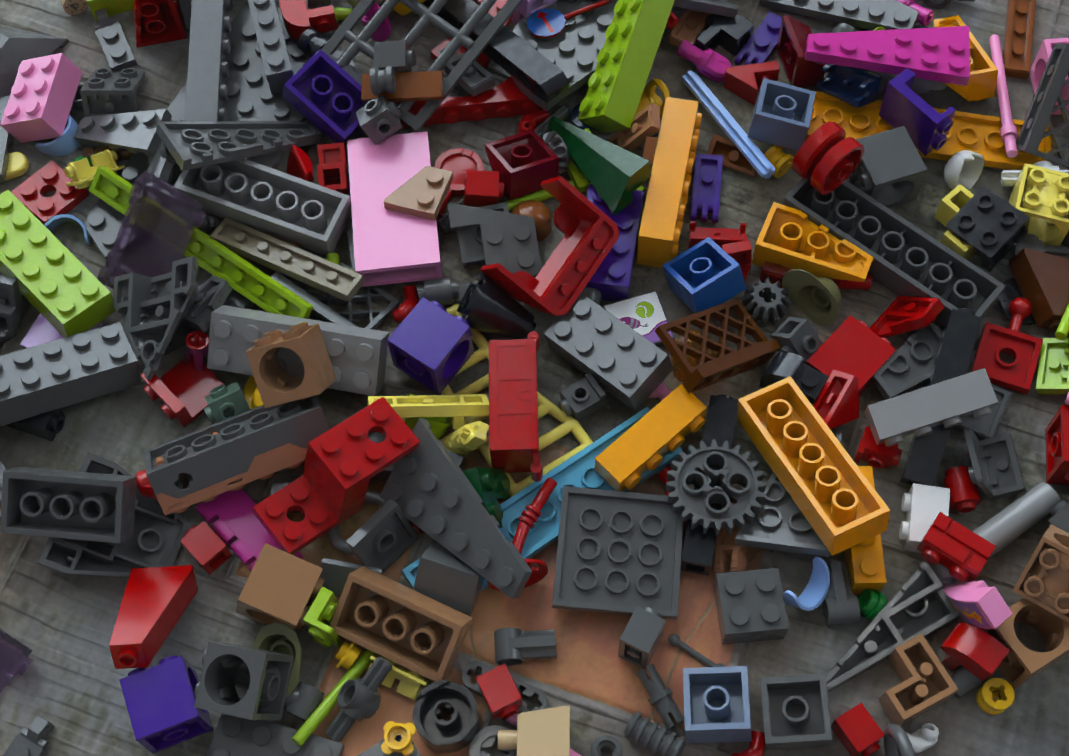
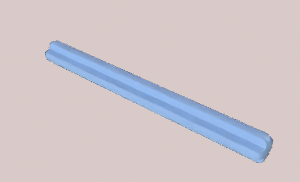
(728, 125)

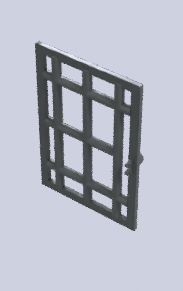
(428, 16)

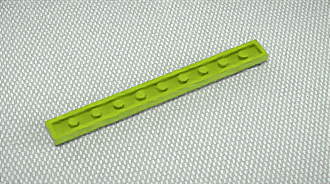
(213, 256)

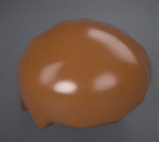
(540, 213)

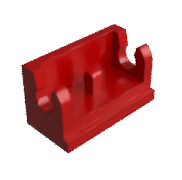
(718, 235)

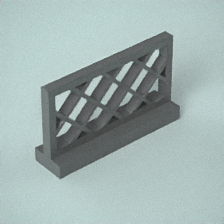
(1042, 107)
(324, 313)

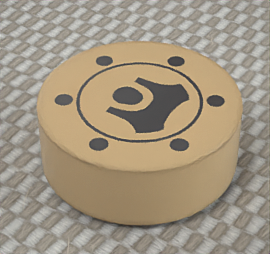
(74, 6)

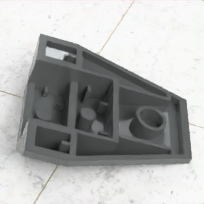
(153, 545)

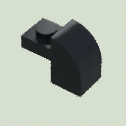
(725, 31)
(791, 364)

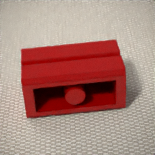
(955, 548)

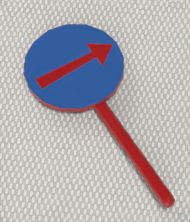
(551, 22)

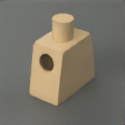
(539, 733)

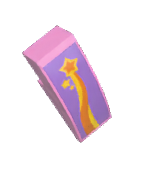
(978, 603)

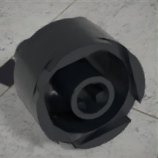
(435, 731)

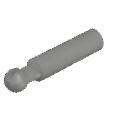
(1011, 522)

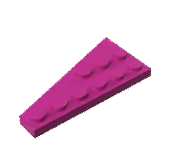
(930, 53)

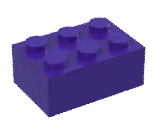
(326, 97)

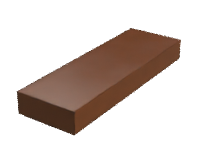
(410, 87)

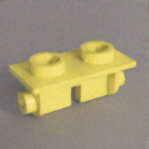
(83, 174)
(410, 681)

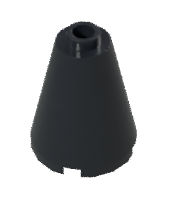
(494, 310)

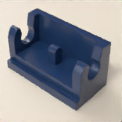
(850, 84)

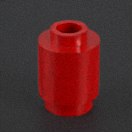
(963, 493)

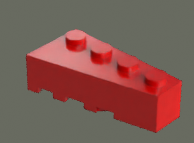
(158, 22)

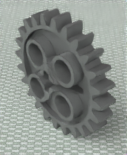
(734, 470)

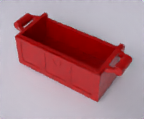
(514, 405)

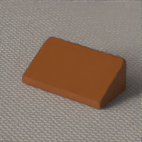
(731, 155)

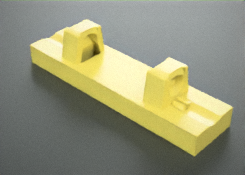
(438, 406)

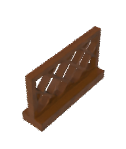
(728, 361)

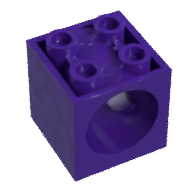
(431, 345)
(163, 704)

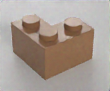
(923, 684)

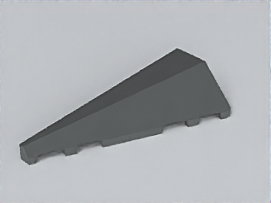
(913, 611)

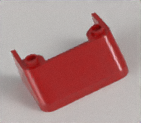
(573, 262)

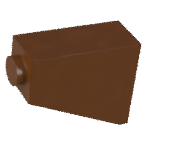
(1044, 283)

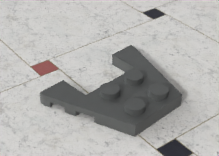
(505, 238)

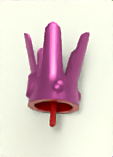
(197, 344)

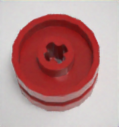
(827, 158)

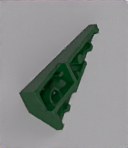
(606, 166)

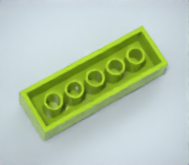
(624, 64)
(49, 272)

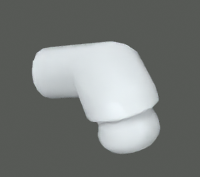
(924, 737)

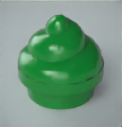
(871, 603)

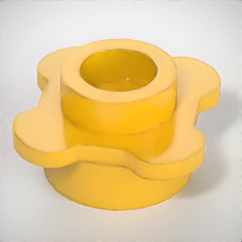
(347, 655)
(393, 730)

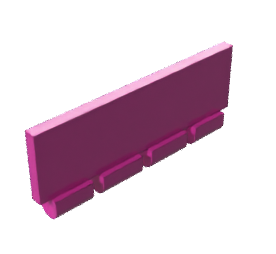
(239, 523)

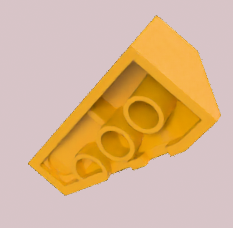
(982, 70)
(801, 244)

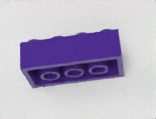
(616, 270)

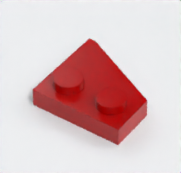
(907, 314)

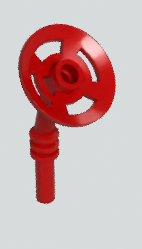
(527, 522)

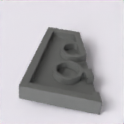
(910, 365)

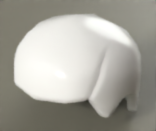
(963, 169)

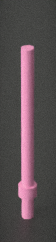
(1008, 130)

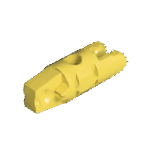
(466, 438)

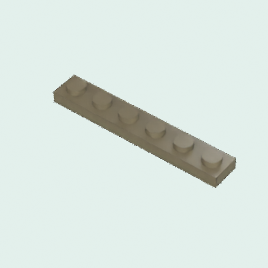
(288, 259)

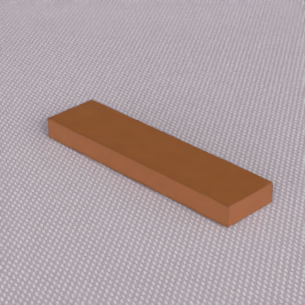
(1018, 38)

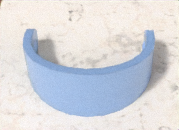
(63, 144)
(63, 218)
(815, 590)

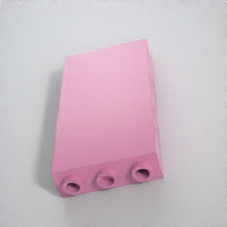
(389, 243)

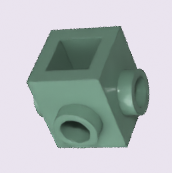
(225, 402)

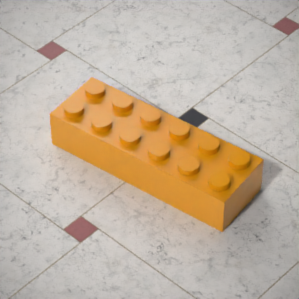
(669, 182)
(813, 466)

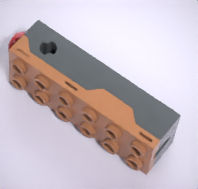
(230, 454)

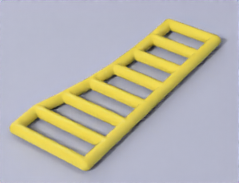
(545, 407)

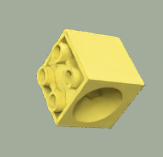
(1045, 200)

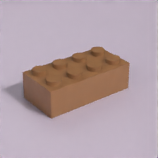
(400, 624)

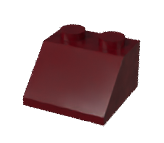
(791, 51)
(522, 162)

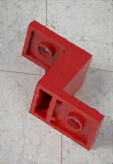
(336, 476)

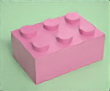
(41, 98)

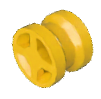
(779, 159)
(989, 701)

